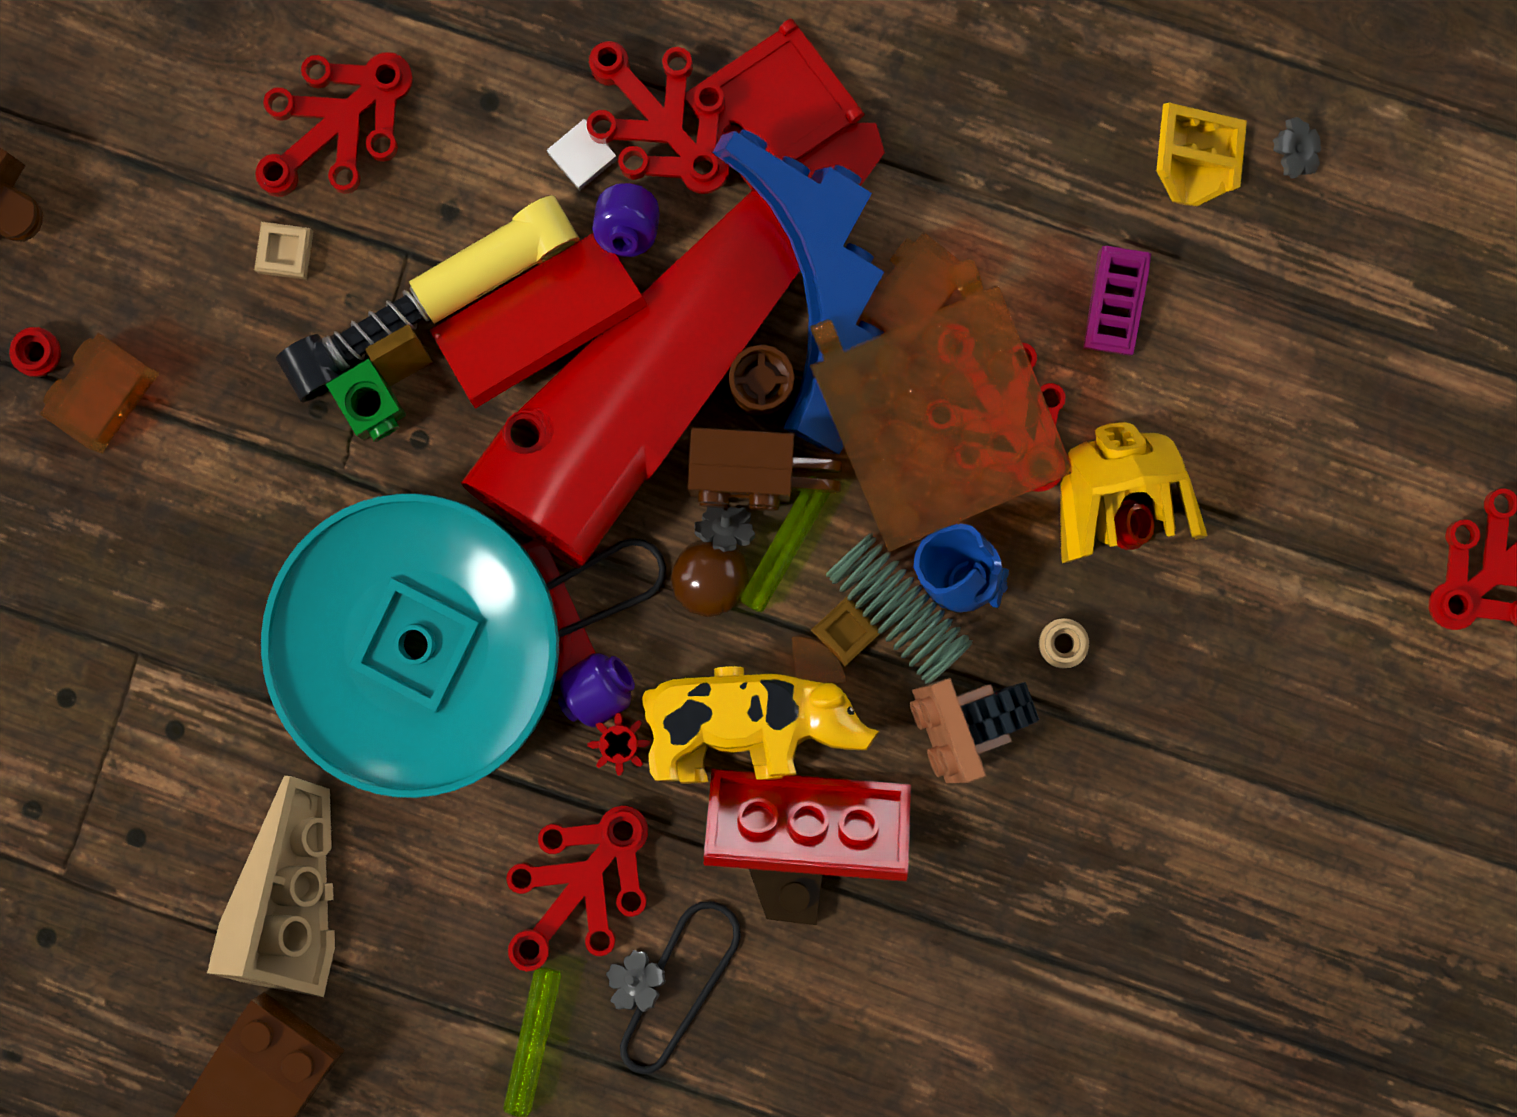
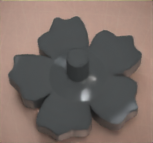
(1298, 148)
(725, 528)
(635, 982)

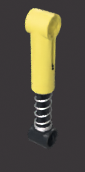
(527, 240)

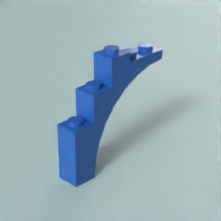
(836, 279)

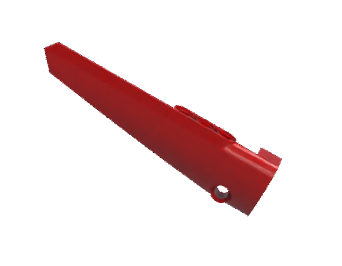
(642, 382)

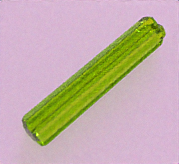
(783, 549)
(532, 1042)

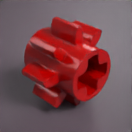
(605, 743)

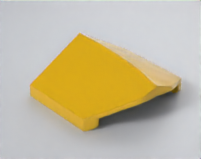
(1199, 154)

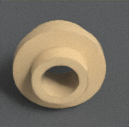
(1079, 640)

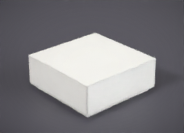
(581, 156)

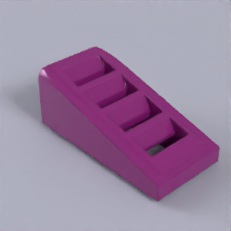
(1121, 257)

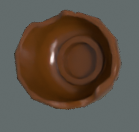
(709, 579)

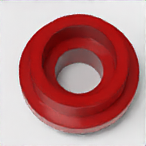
(21, 347)
(1133, 525)

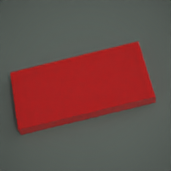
(537, 319)
(808, 825)

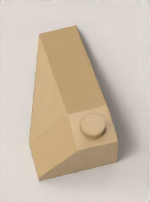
(279, 908)

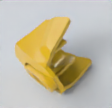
(1109, 470)

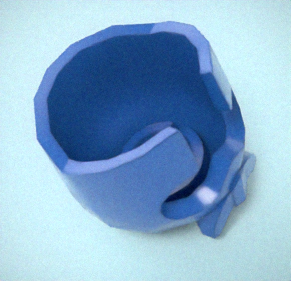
(960, 569)

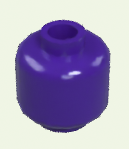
(626, 220)
(595, 689)

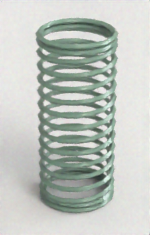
(946, 654)

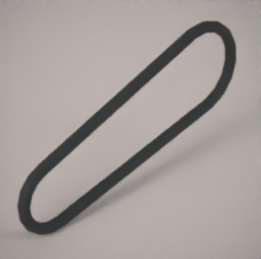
(624, 605)
(701, 998)

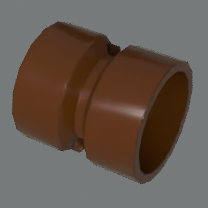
(761, 381)

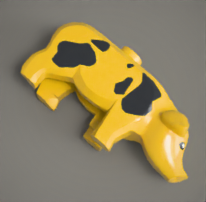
(746, 714)

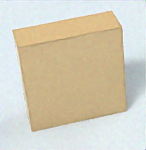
(283, 250)

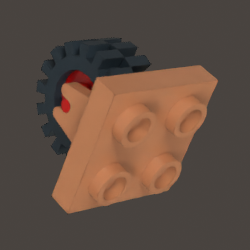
(968, 724)

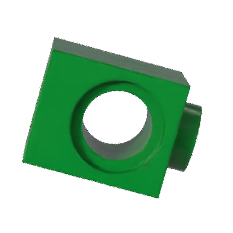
(355, 383)

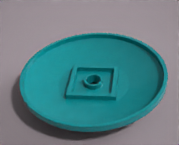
(341, 659)

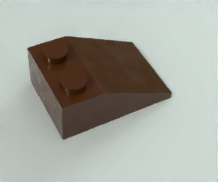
(263, 1066)

